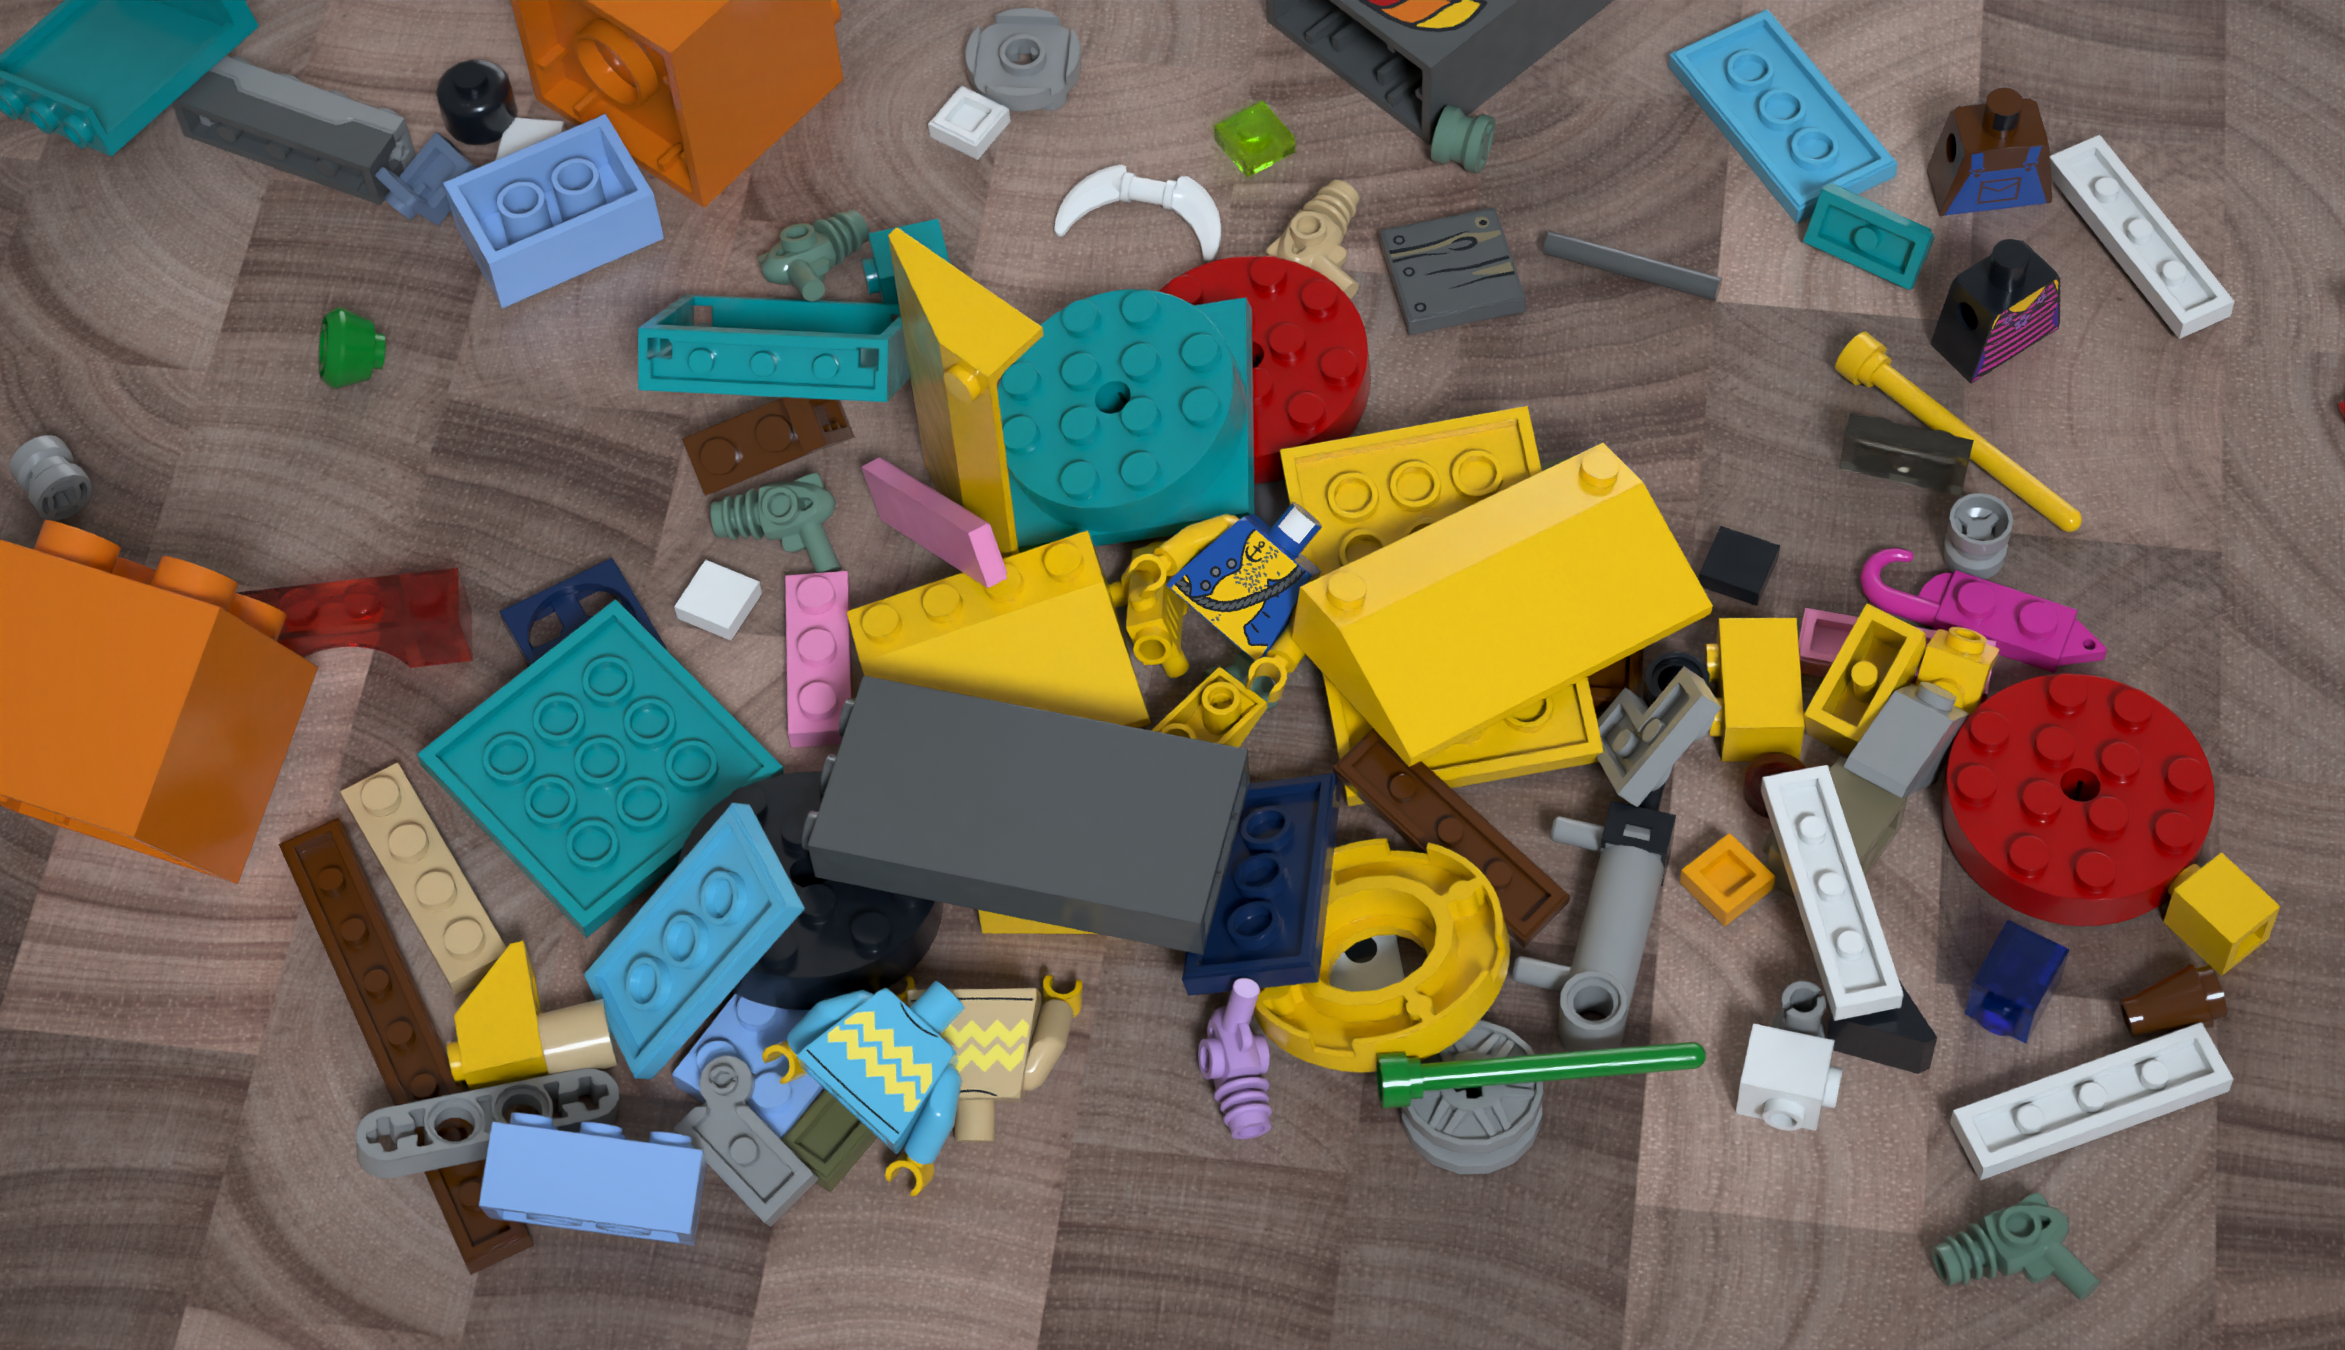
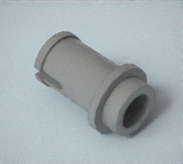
(1802, 1010)

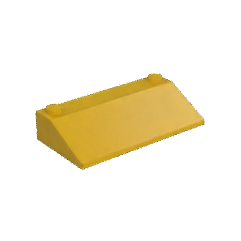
(956, 352)
(1500, 604)

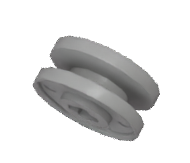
(1480, 1131)

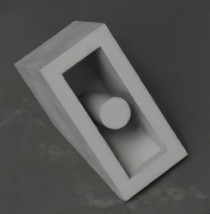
(1909, 739)

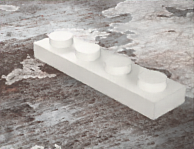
(2140, 237)
(1831, 893)
(2091, 1101)

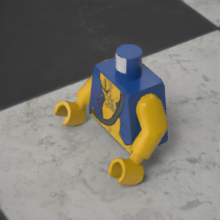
(1242, 582)

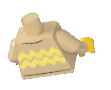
(1003, 1047)

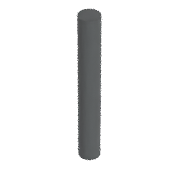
(1632, 265)

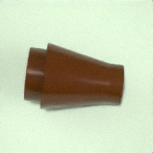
(2175, 1002)

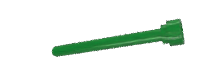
(1406, 1078)

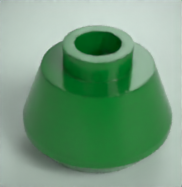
(348, 348)

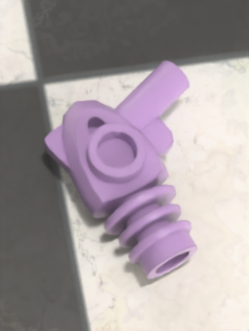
(1234, 1062)

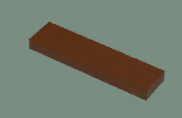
(1430, 811)

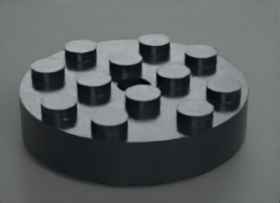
(847, 932)

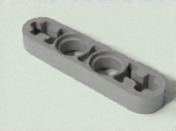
(480, 1109)

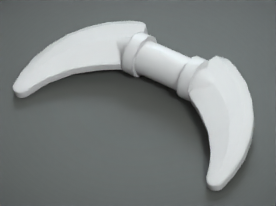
(1116, 184)

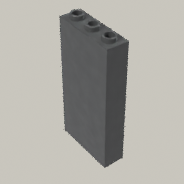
(1029, 813)

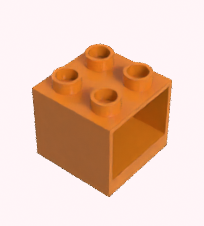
(684, 80)
(141, 700)

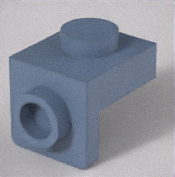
(421, 183)

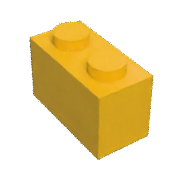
(1870, 666)
(1756, 687)

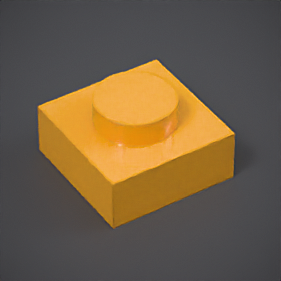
(1727, 879)

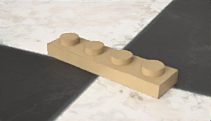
(425, 877)

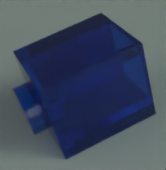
(2016, 982)

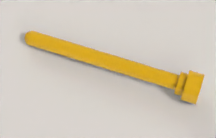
(1866, 362)

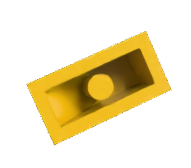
(500, 1026)

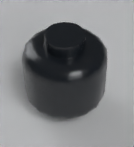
(476, 102)

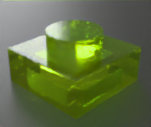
(1255, 139)

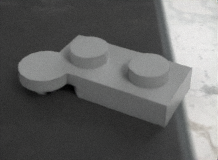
(742, 1144)

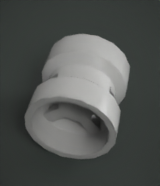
(53, 481)
(1978, 535)

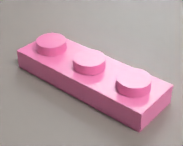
(817, 656)

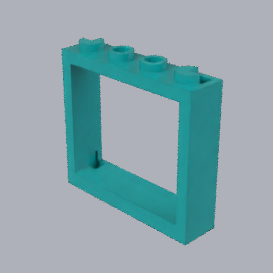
(775, 349)

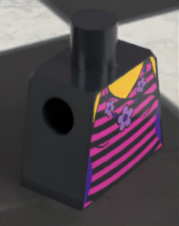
(1997, 309)

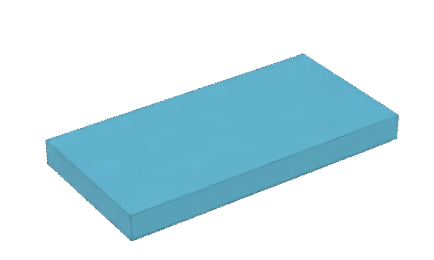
(1781, 113)
(693, 940)

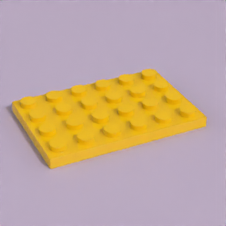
(1401, 481)

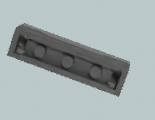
(295, 127)

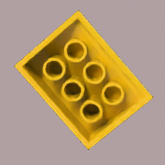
(1029, 641)

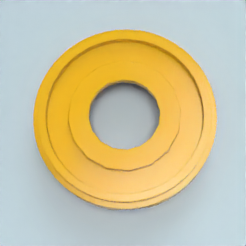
(1415, 895)

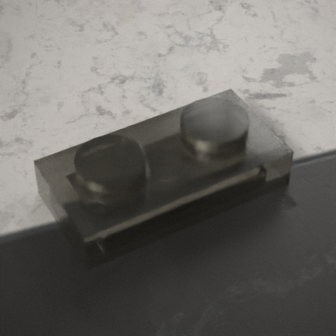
(1906, 454)

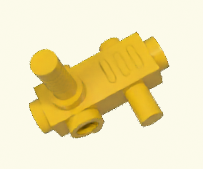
(1155, 621)

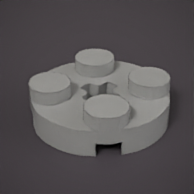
(1031, 86)

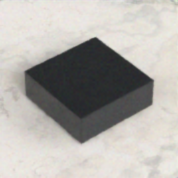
(1739, 565)

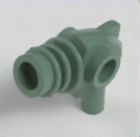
(812, 250)
(784, 513)
(2014, 1241)

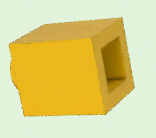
(2220, 912)

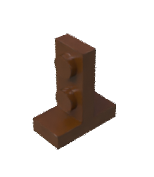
(765, 440)

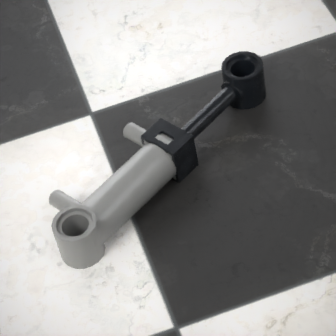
(1621, 902)

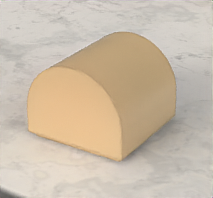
(577, 1038)

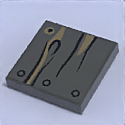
(1452, 271)

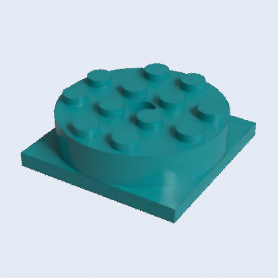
(1141, 465)

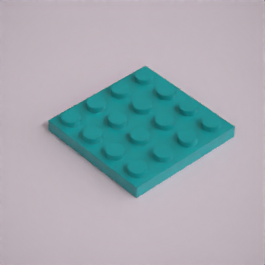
(596, 766)

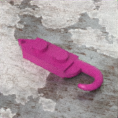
(2020, 623)

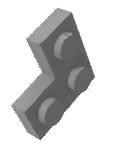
(1647, 741)

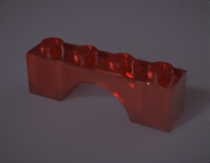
(408, 615)

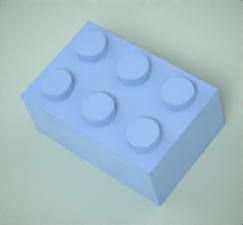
(554, 210)
(593, 1180)

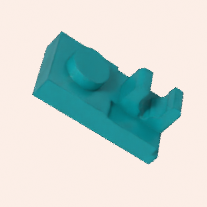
(1869, 236)

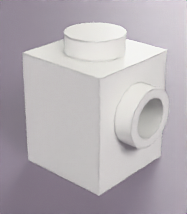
(1787, 1078)

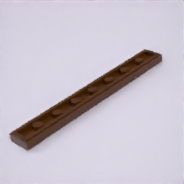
(394, 1025)

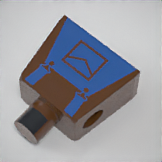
(1991, 156)

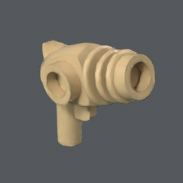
(1317, 232)

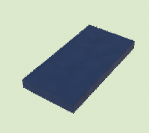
(1273, 889)

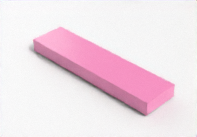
(935, 522)

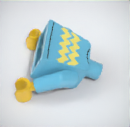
(884, 1068)

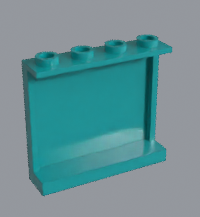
(115, 64)

